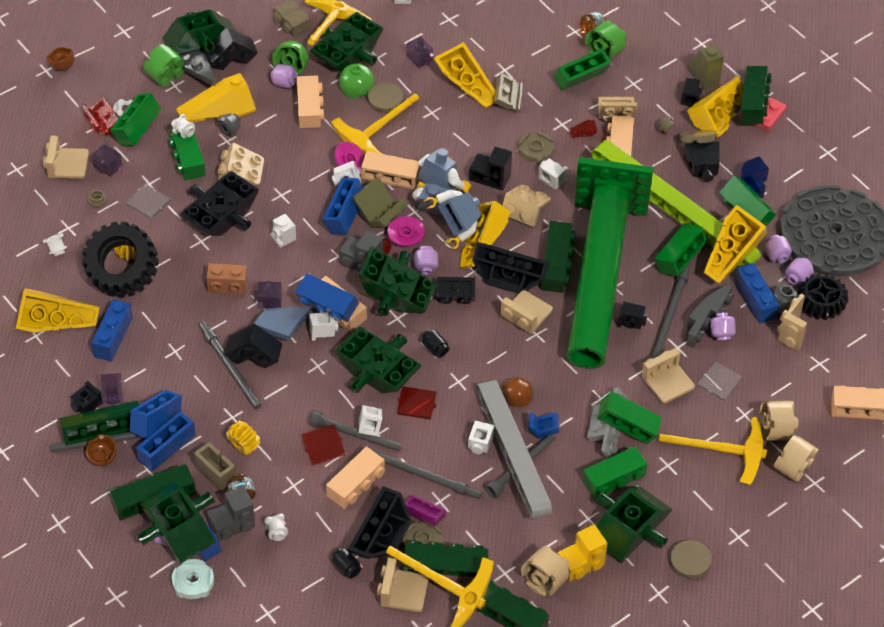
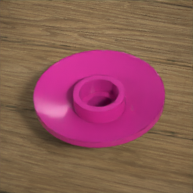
(348, 152)
(406, 231)

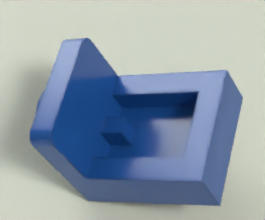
(544, 425)

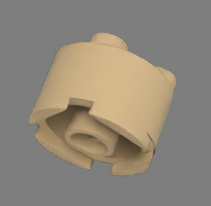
(778, 420)
(796, 457)
(545, 571)

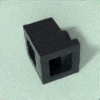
(691, 92)
(632, 316)
(86, 399)

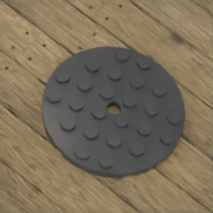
(819, 209)

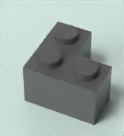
(355, 251)
(234, 516)

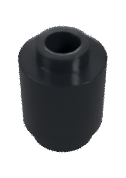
(435, 343)
(346, 563)

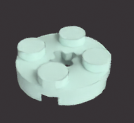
(195, 589)

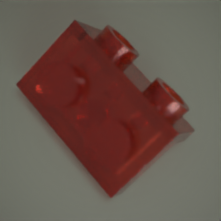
(101, 115)

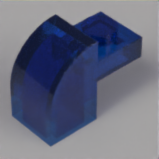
(754, 173)

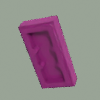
(425, 510)

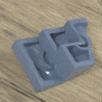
(283, 320)

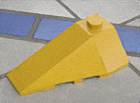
(465, 72)
(226, 97)
(718, 107)
(490, 225)
(734, 243)
(48, 312)

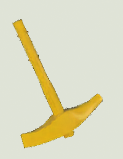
(335, 10)
(360, 138)
(751, 452)
(470, 597)

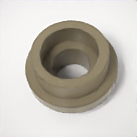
(665, 124)
(97, 198)

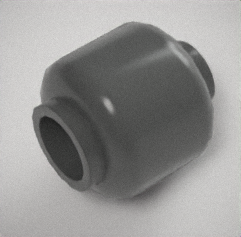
(784, 295)

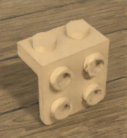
(616, 107)
(65, 161)
(242, 162)
(525, 204)
(525, 311)
(792, 328)
(666, 376)
(402, 588)

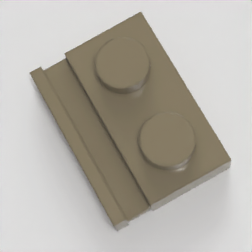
(508, 93)

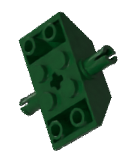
(196, 31)
(349, 42)
(395, 283)
(376, 361)
(177, 521)
(631, 521)

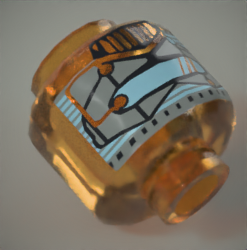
(590, 21)
(242, 480)

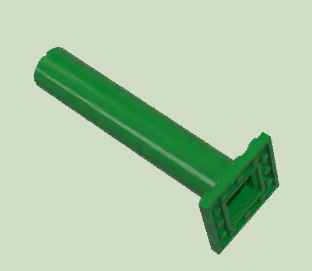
(612, 194)

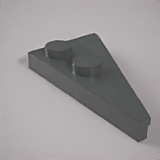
(198, 66)

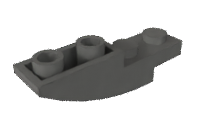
(706, 311)

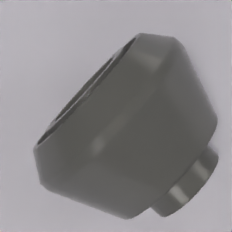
(229, 124)

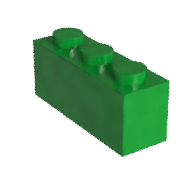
(582, 69)
(136, 119)
(188, 155)
(741, 194)
(681, 249)
(629, 417)
(615, 472)

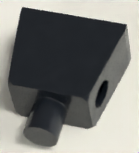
(703, 159)

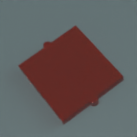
(417, 403)
(323, 444)

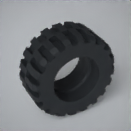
(110, 238)

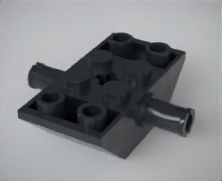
(221, 205)

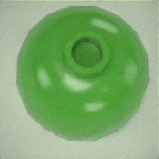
(291, 54)
(356, 81)

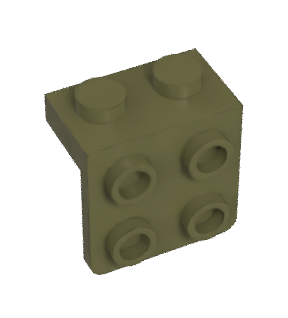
(378, 204)

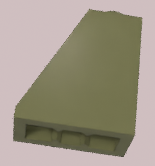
(707, 66)

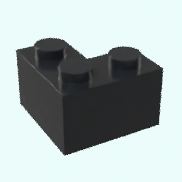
(231, 46)
(492, 170)
(254, 344)

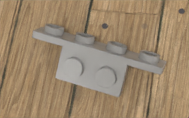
(600, 430)

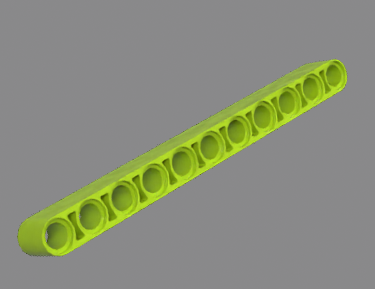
(671, 200)

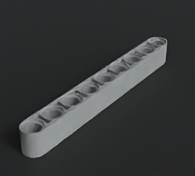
(514, 450)

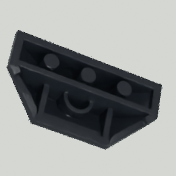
(508, 269)
(382, 526)

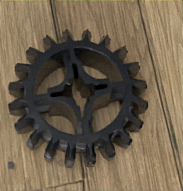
(823, 296)

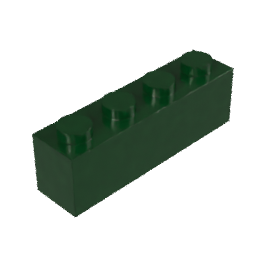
(755, 97)
(557, 253)
(90, 424)
(127, 498)
(447, 560)
(511, 610)

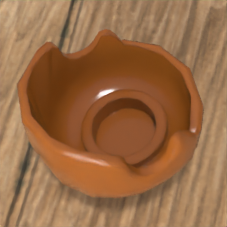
(61, 58)
(518, 392)
(101, 450)

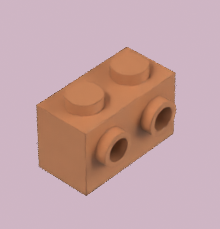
(227, 278)

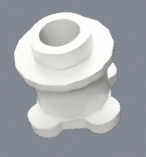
(119, 104)
(182, 126)
(55, 244)
(276, 527)

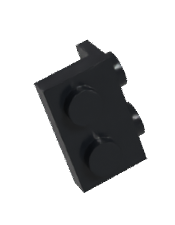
(456, 289)

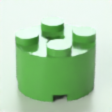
(606, 37)
(164, 65)

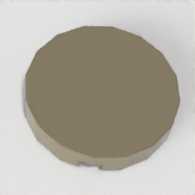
(385, 97)
(698, 136)
(536, 147)
(423, 532)
(690, 559)

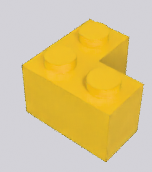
(586, 553)

